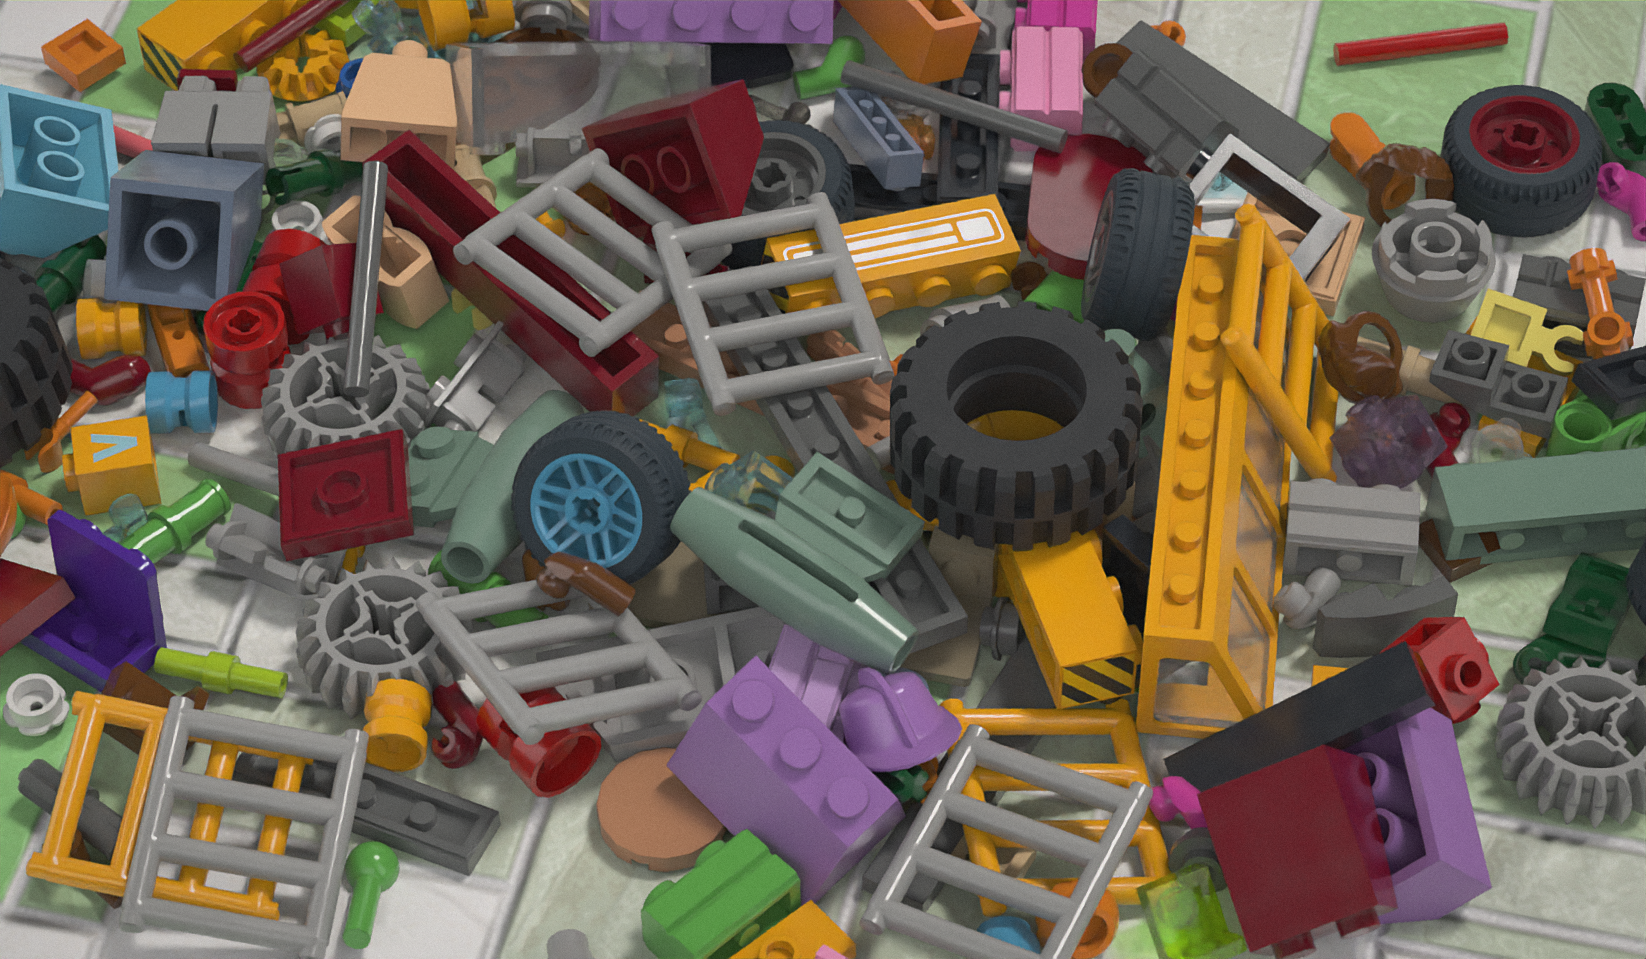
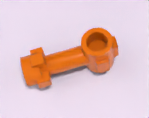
(1606, 330)

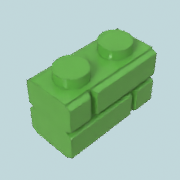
(721, 903)

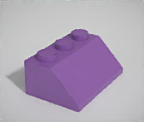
(784, 777)
(1424, 817)

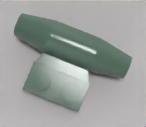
(472, 481)
(813, 559)

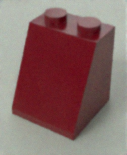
(1301, 851)

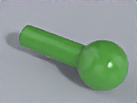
(369, 870)

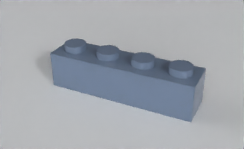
(878, 138)

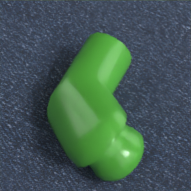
(827, 78)

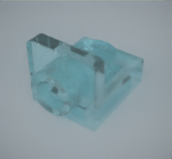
(750, 482)

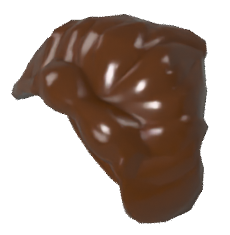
(1417, 161)
(1358, 370)

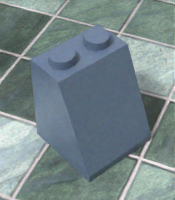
(180, 228)

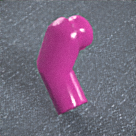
(1626, 193)
(1175, 798)

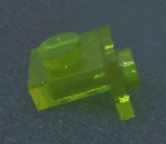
(1188, 916)

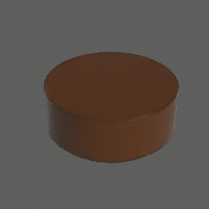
(1103, 65)

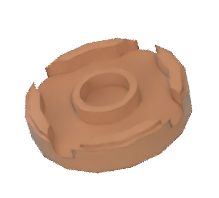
(653, 815)

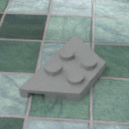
(705, 650)

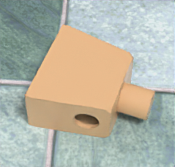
(396, 96)

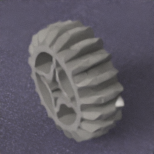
(310, 409)
(373, 633)
(1587, 762)

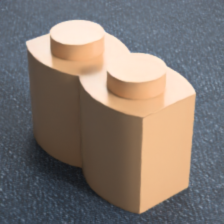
(407, 274)

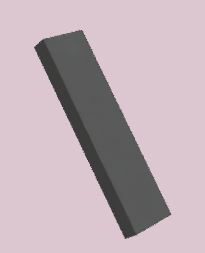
(1260, 124)
(397, 811)

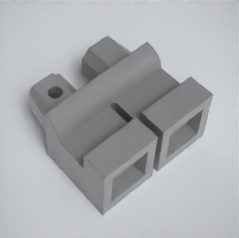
(219, 123)

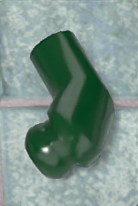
(1544, 649)

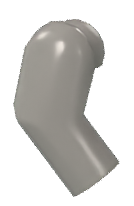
(1301, 602)

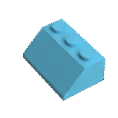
(52, 171)

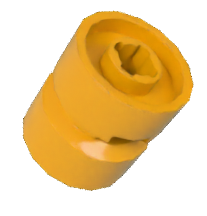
(452, 21)

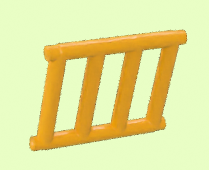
(1264, 367)
(1130, 767)
(54, 860)

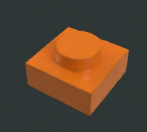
(83, 55)

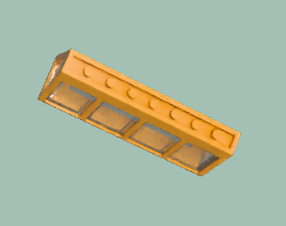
(1215, 522)

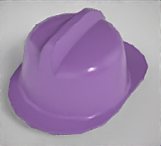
(895, 721)

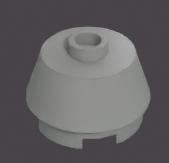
(1433, 260)

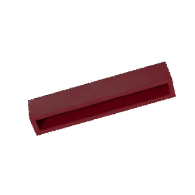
(444, 209)

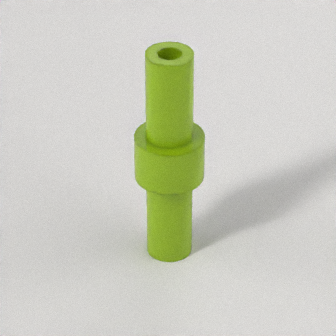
(221, 672)

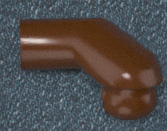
(587, 577)

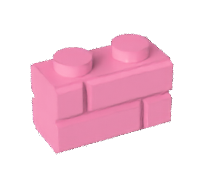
(1044, 78)

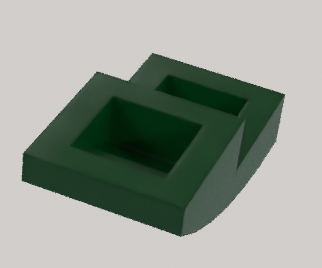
(1590, 604)

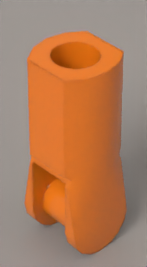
(1354, 144)
(178, 340)

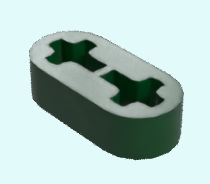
(1602, 106)

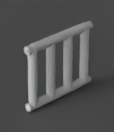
(558, 194)
(708, 341)
(505, 685)
(947, 802)
(320, 876)

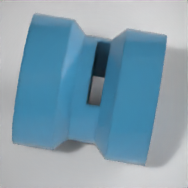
(181, 402)

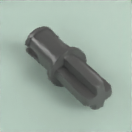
(97, 821)

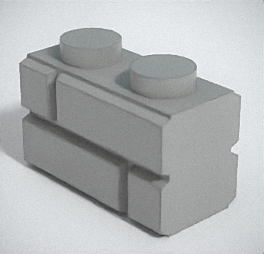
(1352, 531)

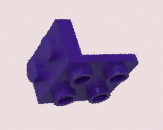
(114, 605)

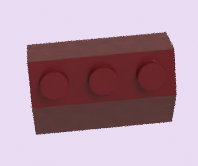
(684, 151)

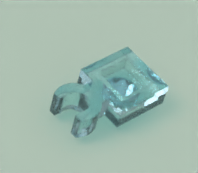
(386, 27)

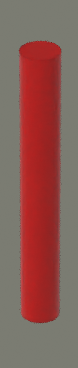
(1420, 44)

